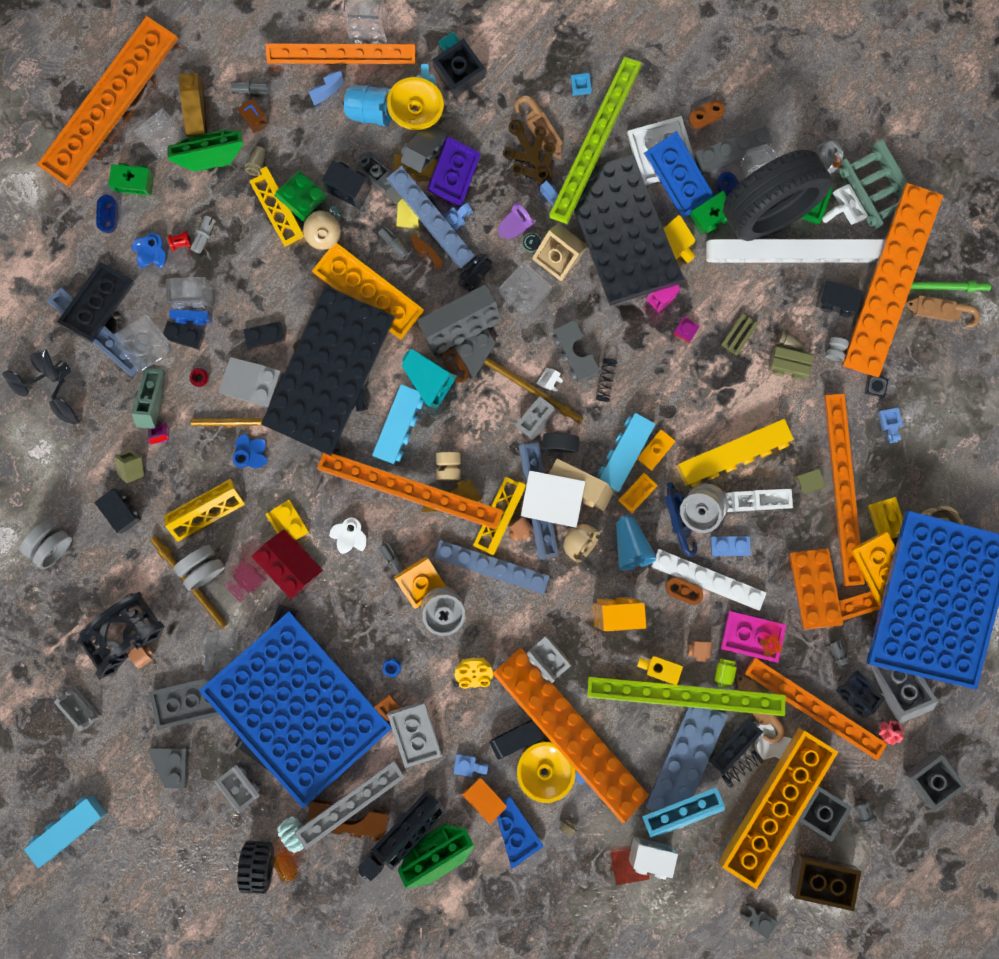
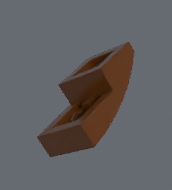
(424, 249)

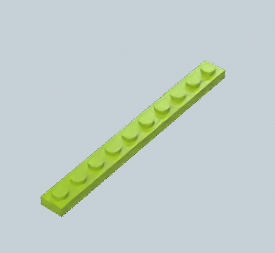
(595, 140)
(686, 696)

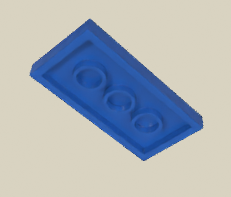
(678, 174)

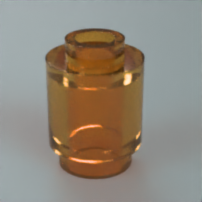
(285, 867)

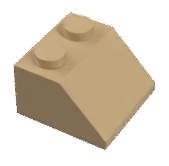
(559, 251)

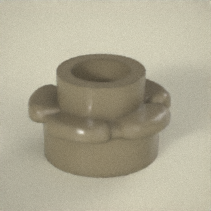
(568, 827)

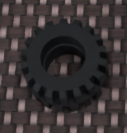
(255, 867)

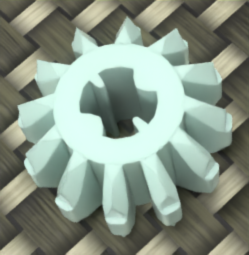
(287, 835)

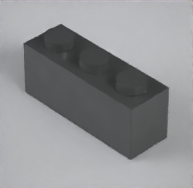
(423, 147)

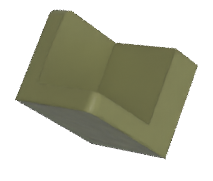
(129, 466)
(810, 481)

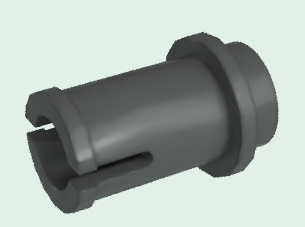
(839, 653)

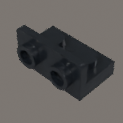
(860, 695)

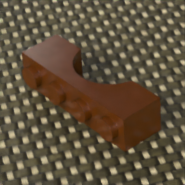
(371, 825)

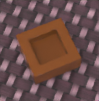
(386, 705)

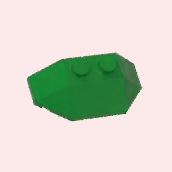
(206, 151)
(435, 856)

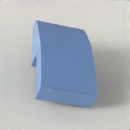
(333, 82)

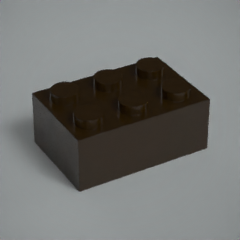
(825, 882)

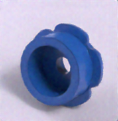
(386, 667)

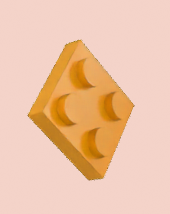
(418, 581)

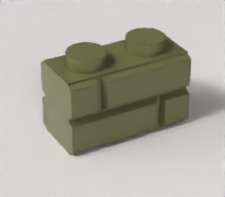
(790, 363)

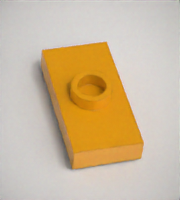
(656, 450)
(637, 493)

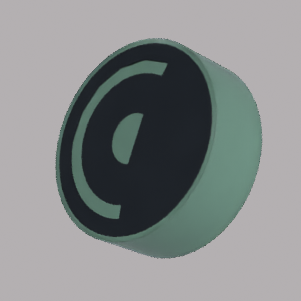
(531, 242)

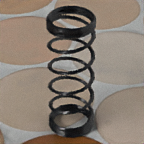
(609, 362)
(729, 782)

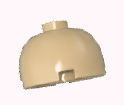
(322, 230)
(580, 541)

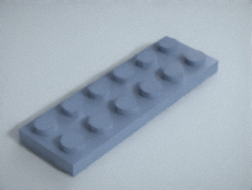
(686, 757)

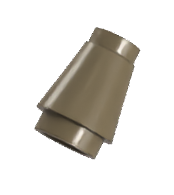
(256, 161)
(789, 341)

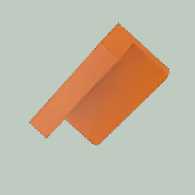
(484, 800)

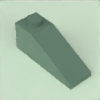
(148, 399)

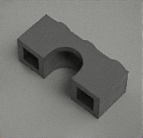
(581, 367)

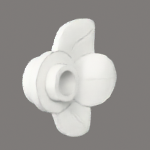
(348, 538)

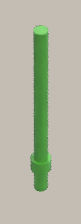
(969, 286)

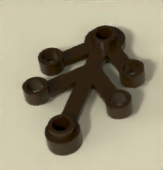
(531, 154)

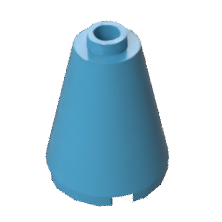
(632, 545)

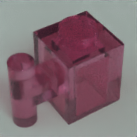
(248, 580)

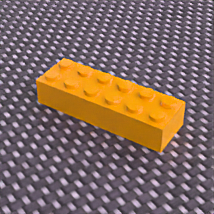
(619, 614)

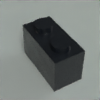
(839, 299)
(118, 510)

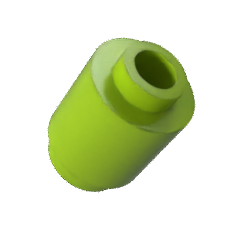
(725, 673)

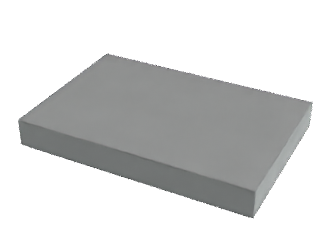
(414, 734)

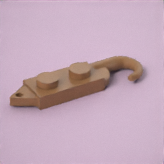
(538, 118)
(942, 309)
(763, 719)

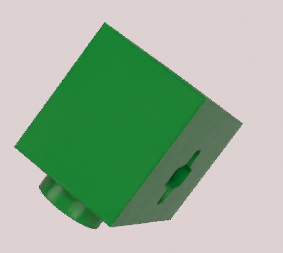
(139, 185)
(701, 215)

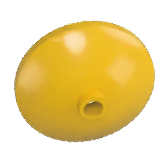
(415, 94)
(559, 774)

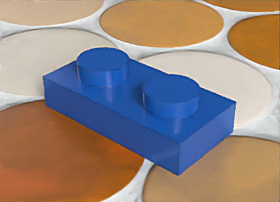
(185, 316)

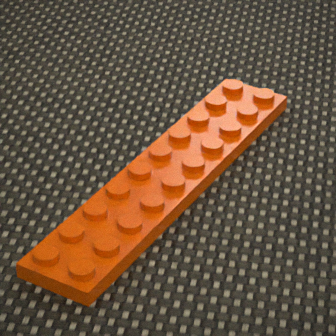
(107, 101)
(892, 280)
(571, 735)

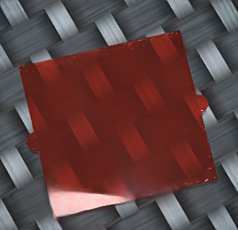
(623, 869)

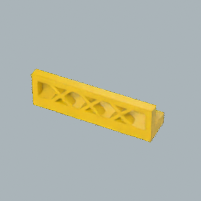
(266, 175)
(200, 507)
(506, 518)

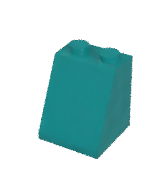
(428, 377)

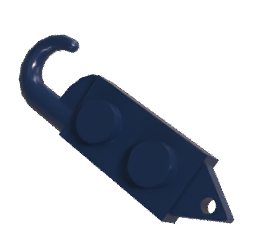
(673, 502)

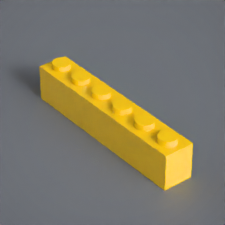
(735, 452)

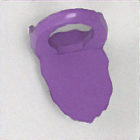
(515, 222)

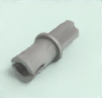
(202, 234)

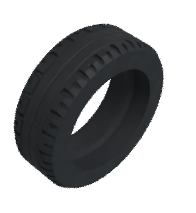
(777, 195)

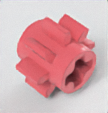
(891, 732)

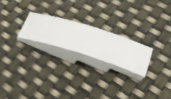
(759, 500)

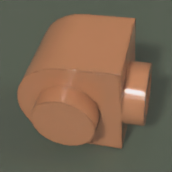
(520, 529)
(700, 650)
(141, 656)

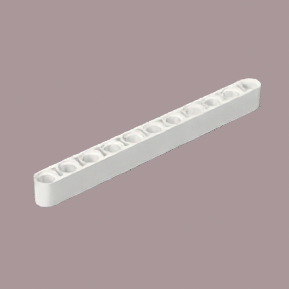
(794, 250)

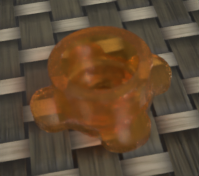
(776, 648)

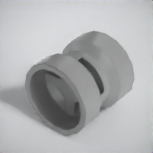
(837, 349)

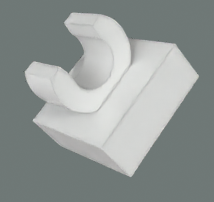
(549, 378)

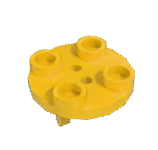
(473, 673)

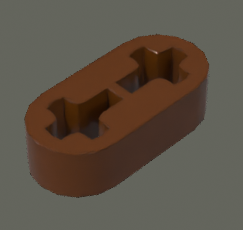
(459, 363)

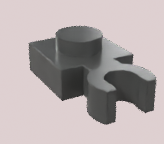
(761, 921)

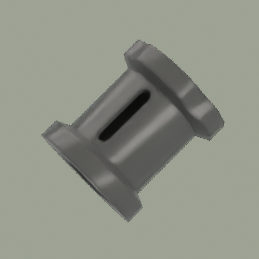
(865, 812)

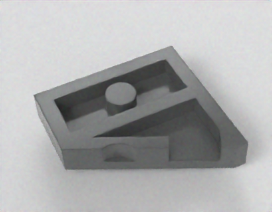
(475, 351)
(170, 765)

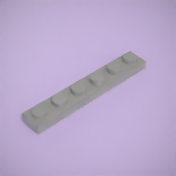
(349, 805)

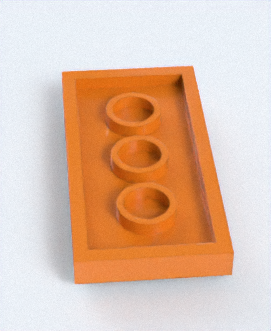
(815, 589)

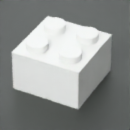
(652, 858)

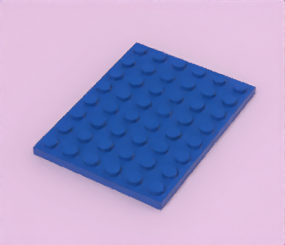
(938, 601)
(295, 709)

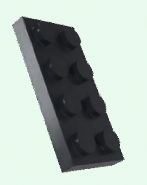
(95, 302)

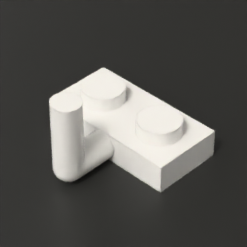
(848, 204)

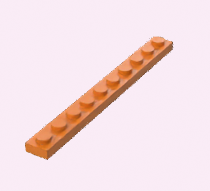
(843, 486)
(411, 490)

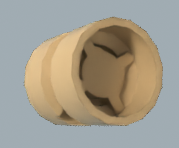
(448, 466)

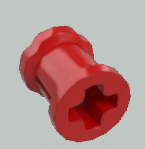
(174, 241)

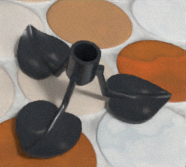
(43, 364)

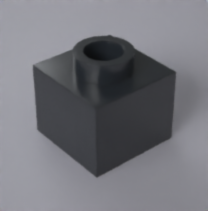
(370, 867)

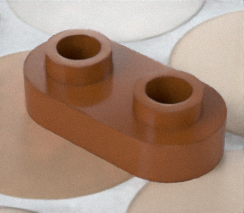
(707, 113)
(684, 590)

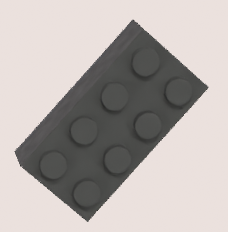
(459, 320)

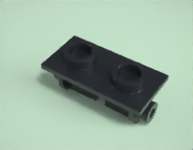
(469, 277)

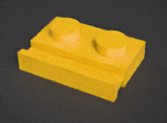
(286, 517)
(886, 517)

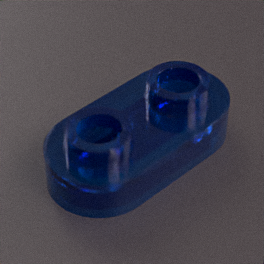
(730, 178)
(106, 215)

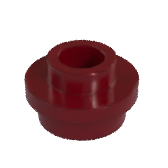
(193, 377)

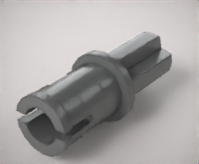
(249, 88)
(394, 242)
(391, 557)

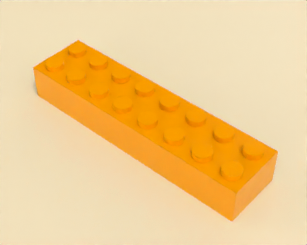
(777, 808)

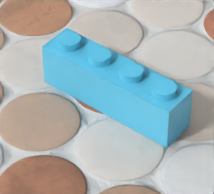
(397, 426)
(626, 452)
(684, 813)
(65, 831)

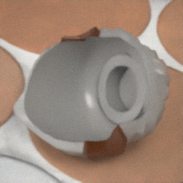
(830, 154)

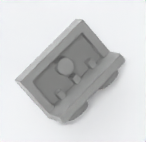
(548, 659)
(237, 788)

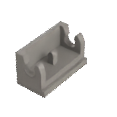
(536, 418)
(77, 709)

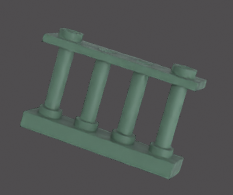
(888, 169)

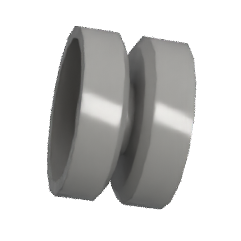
(704, 508)
(45, 544)
(199, 567)
(442, 622)

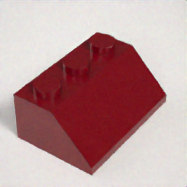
(287, 563)

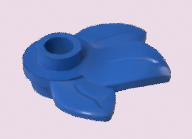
(149, 253)
(252, 450)

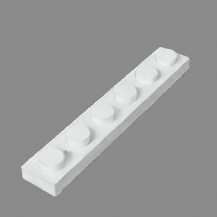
(709, 579)

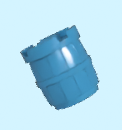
(367, 104)

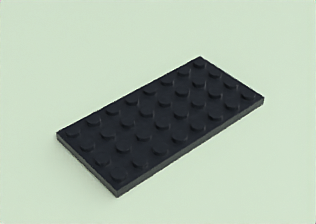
(625, 233)
(328, 370)

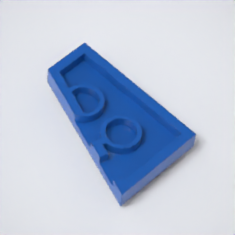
(517, 834)

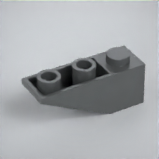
(378, 175)

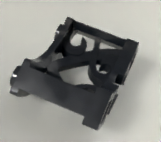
(102, 658)

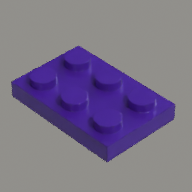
(453, 171)

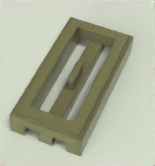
(748, 321)

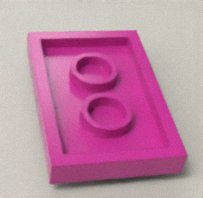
(744, 633)

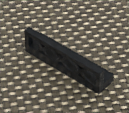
(408, 829)

